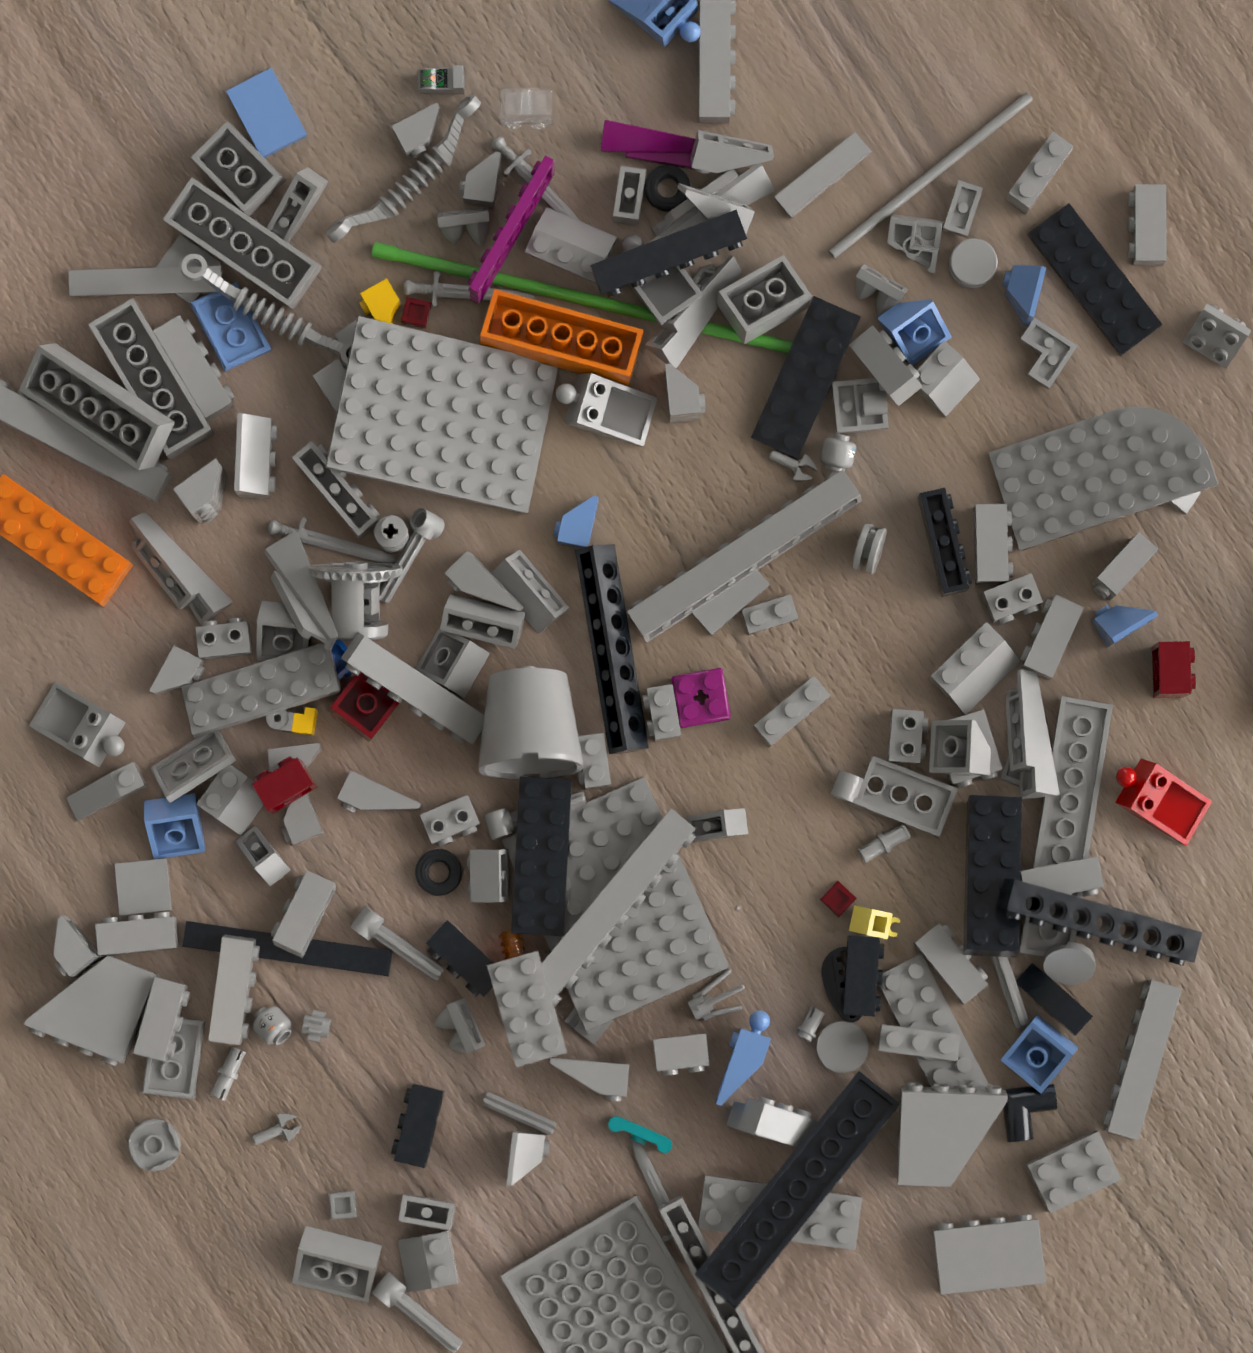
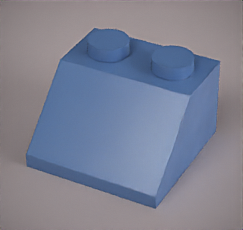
(174, 826)
(1039, 1053)

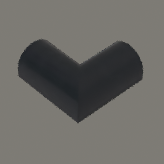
(1020, 1105)

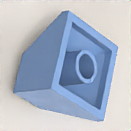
(1024, 289)
(915, 328)
(1120, 622)

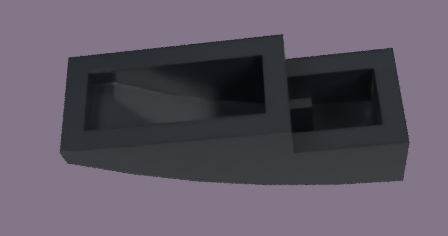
(1053, 999)

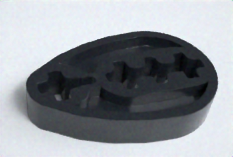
(832, 980)

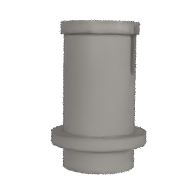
(810, 1024)

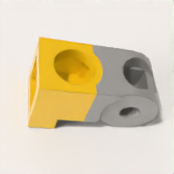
(294, 722)

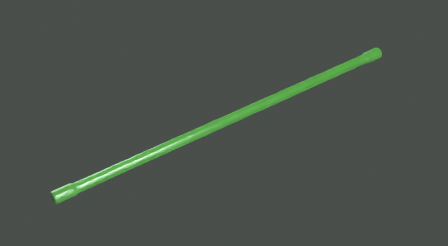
(395, 254)

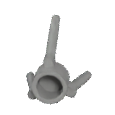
(702, 1005)

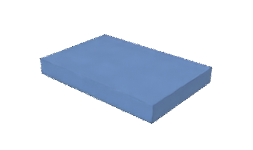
(266, 113)
(229, 332)

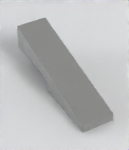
(823, 175)

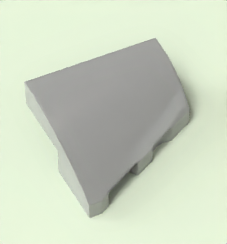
(916, 238)

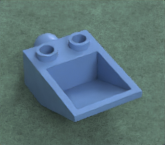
(656, 14)
(747, 1055)

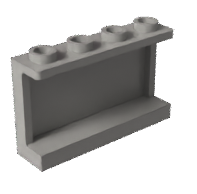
(989, 1254)

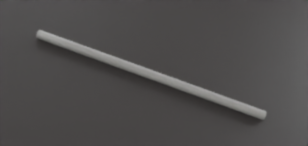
(931, 175)

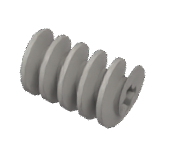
(384, 528)

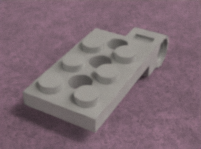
(856, 791)

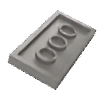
(527, 1009)

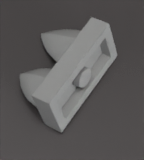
(476, 222)
(890, 291)
(459, 1016)

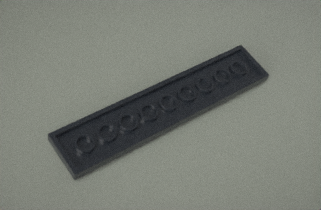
(797, 1190)

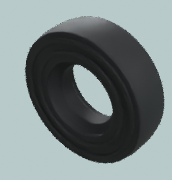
(651, 187)
(449, 860)

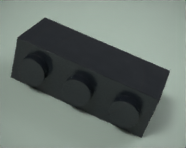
(462, 957)
(862, 976)
(417, 1125)

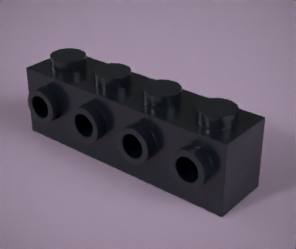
(943, 542)

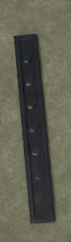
(318, 953)

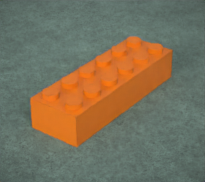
(561, 337)
(59, 543)

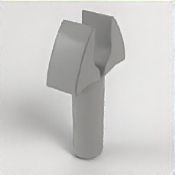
(794, 465)
(277, 1130)

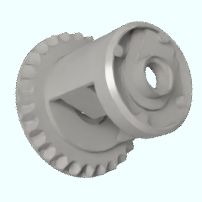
(356, 596)

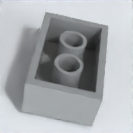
(238, 168)
(763, 299)
(1072, 1171)

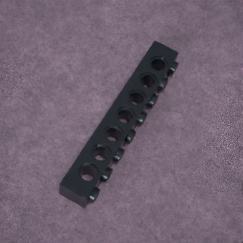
(611, 649)
(1184, 940)

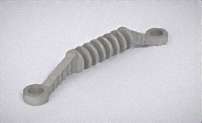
(443, 154)
(240, 298)

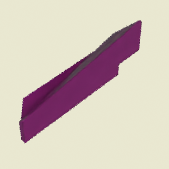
(647, 144)

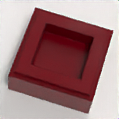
(416, 312)
(838, 899)

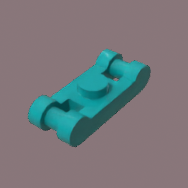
(640, 1133)

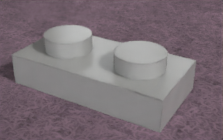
(962, 209)
(769, 614)

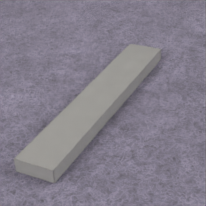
(137, 281)

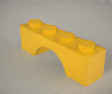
(380, 301)

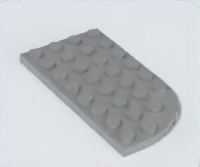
(1099, 472)

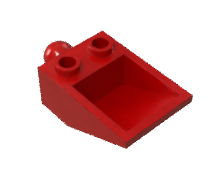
(1161, 800)

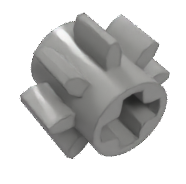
(316, 1026)

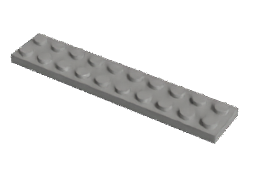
(1070, 816)

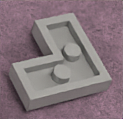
(1054, 352)

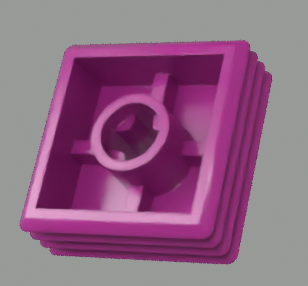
(713, 710)

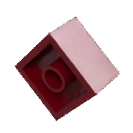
(1172, 669)
(363, 707)
(284, 784)

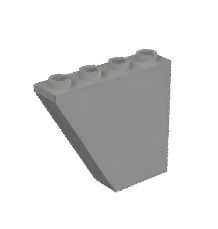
(98, 1010)
(942, 1130)

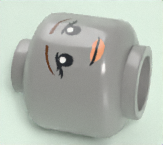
(272, 1025)

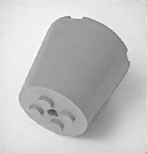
(529, 726)

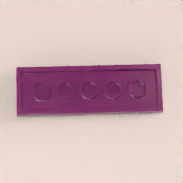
(506, 237)

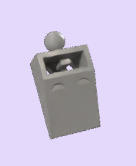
(667, 294)
(607, 408)
(79, 725)

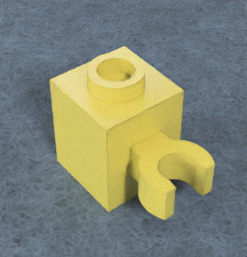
(872, 922)

